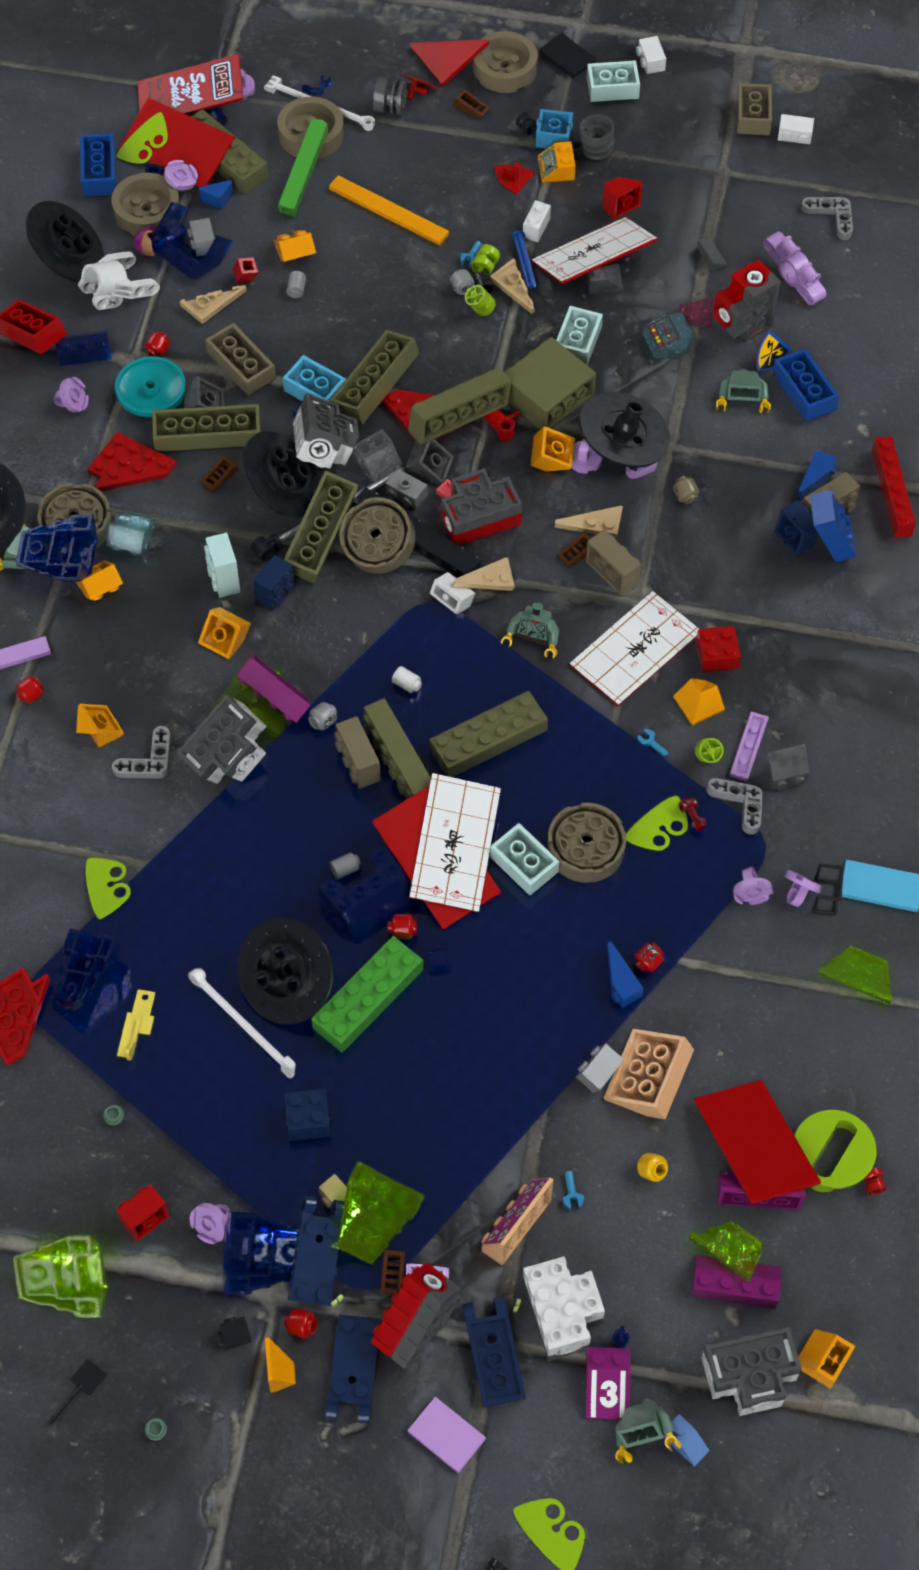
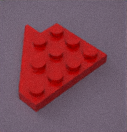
(400, 404)
(129, 463)
(19, 1011)

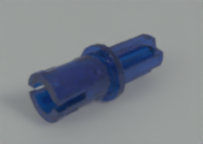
(620, 1338)

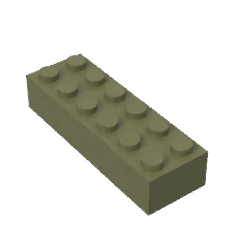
(240, 163)
(375, 375)
(459, 405)
(205, 427)
(320, 526)
(488, 734)
(395, 749)

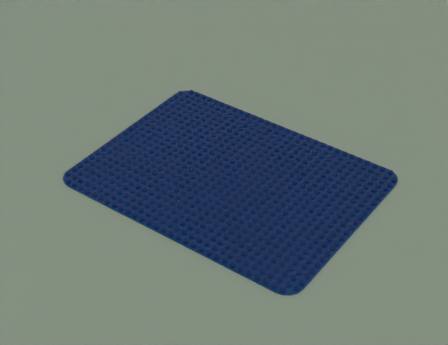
(462, 1051)

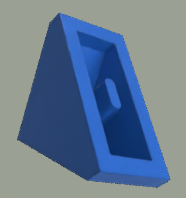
(216, 194)

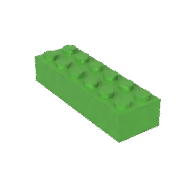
(367, 994)

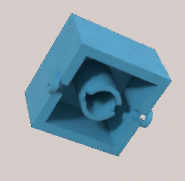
(553, 127)

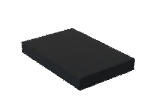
(567, 55)

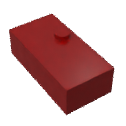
(31, 326)

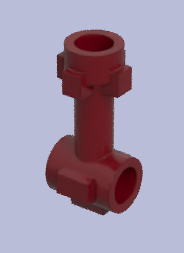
(689, 805)

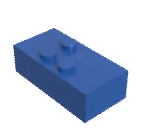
(98, 164)
(805, 385)
(833, 525)

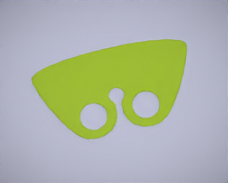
(131, 148)
(648, 826)
(100, 895)
(554, 1545)

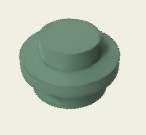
(113, 1115)
(155, 1429)

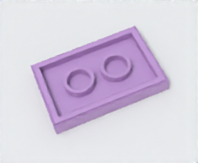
(446, 1435)

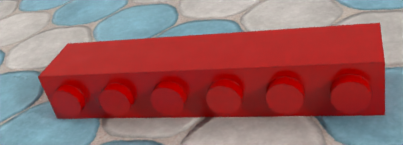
(893, 487)

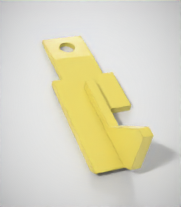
(136, 1023)

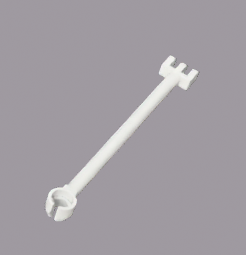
(275, 83)
(198, 977)

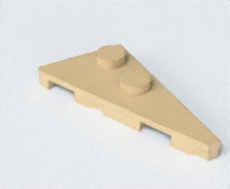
(510, 281)
(210, 304)
(593, 522)
(493, 576)

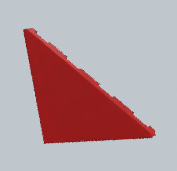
(448, 57)

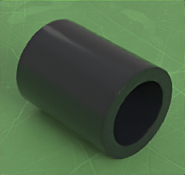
(577, 150)

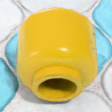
(652, 1167)

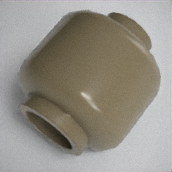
(686, 490)

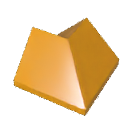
(699, 700)
(98, 722)
(279, 1367)

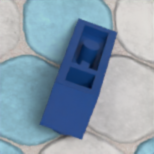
(818, 474)
(623, 983)

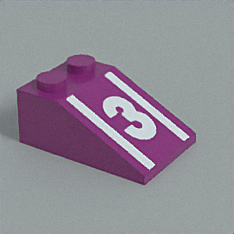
(607, 1382)

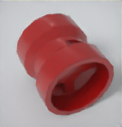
(874, 1182)

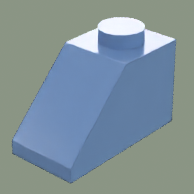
(692, 1445)

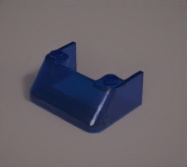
(169, 244)

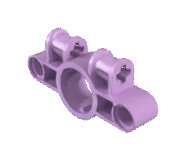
(795, 267)

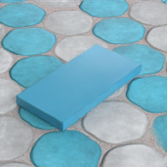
(881, 885)

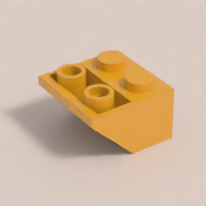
(294, 245)
(825, 1356)

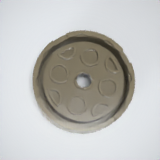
(508, 49)
(295, 120)
(136, 194)
(79, 499)
(387, 550)
(588, 860)

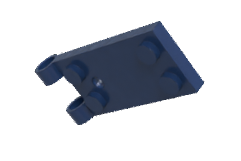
(313, 1261)
(355, 1358)
(494, 1362)

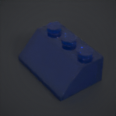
(83, 348)

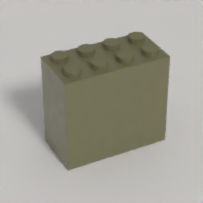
(549, 384)

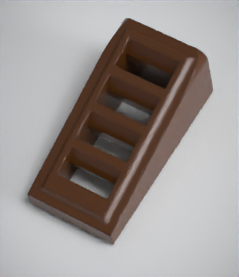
(460, 103)
(223, 461)
(573, 547)
(392, 1254)

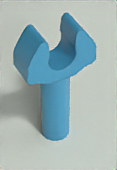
(471, 255)
(652, 743)
(572, 1194)

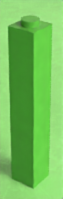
(303, 167)

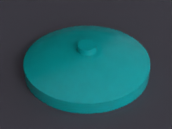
(150, 385)

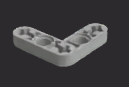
(838, 210)
(154, 762)
(747, 800)

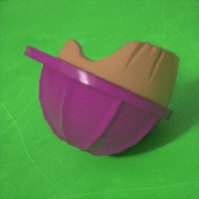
(143, 243)

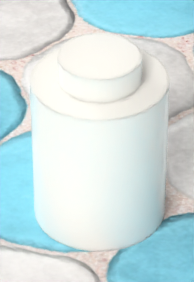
(406, 680)

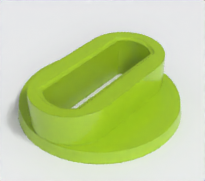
(856, 1161)

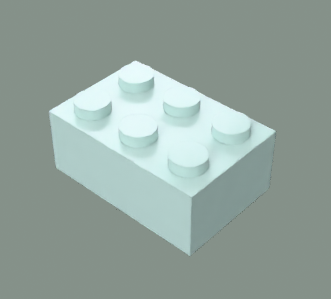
(613, 81)
(580, 332)
(222, 565)
(524, 859)

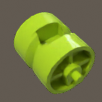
(485, 259)
(480, 300)
(709, 750)

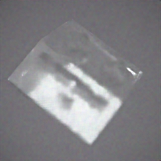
(376, 455)

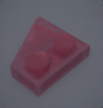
(698, 312)

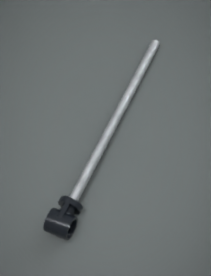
(265, 548)

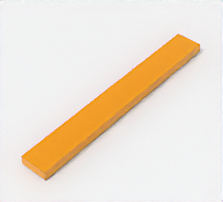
(388, 210)

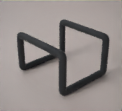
(838, 889)

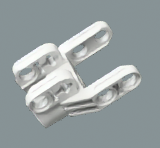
(110, 281)

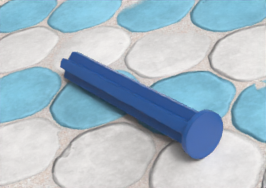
(518, 237)

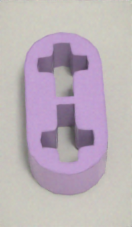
(640, 471)

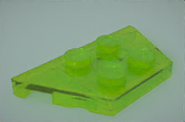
(860, 972)
(731, 1247)

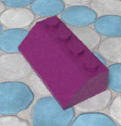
(274, 688)
(731, 1194)
(720, 1283)

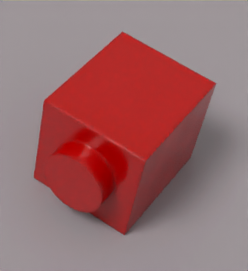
(245, 270)

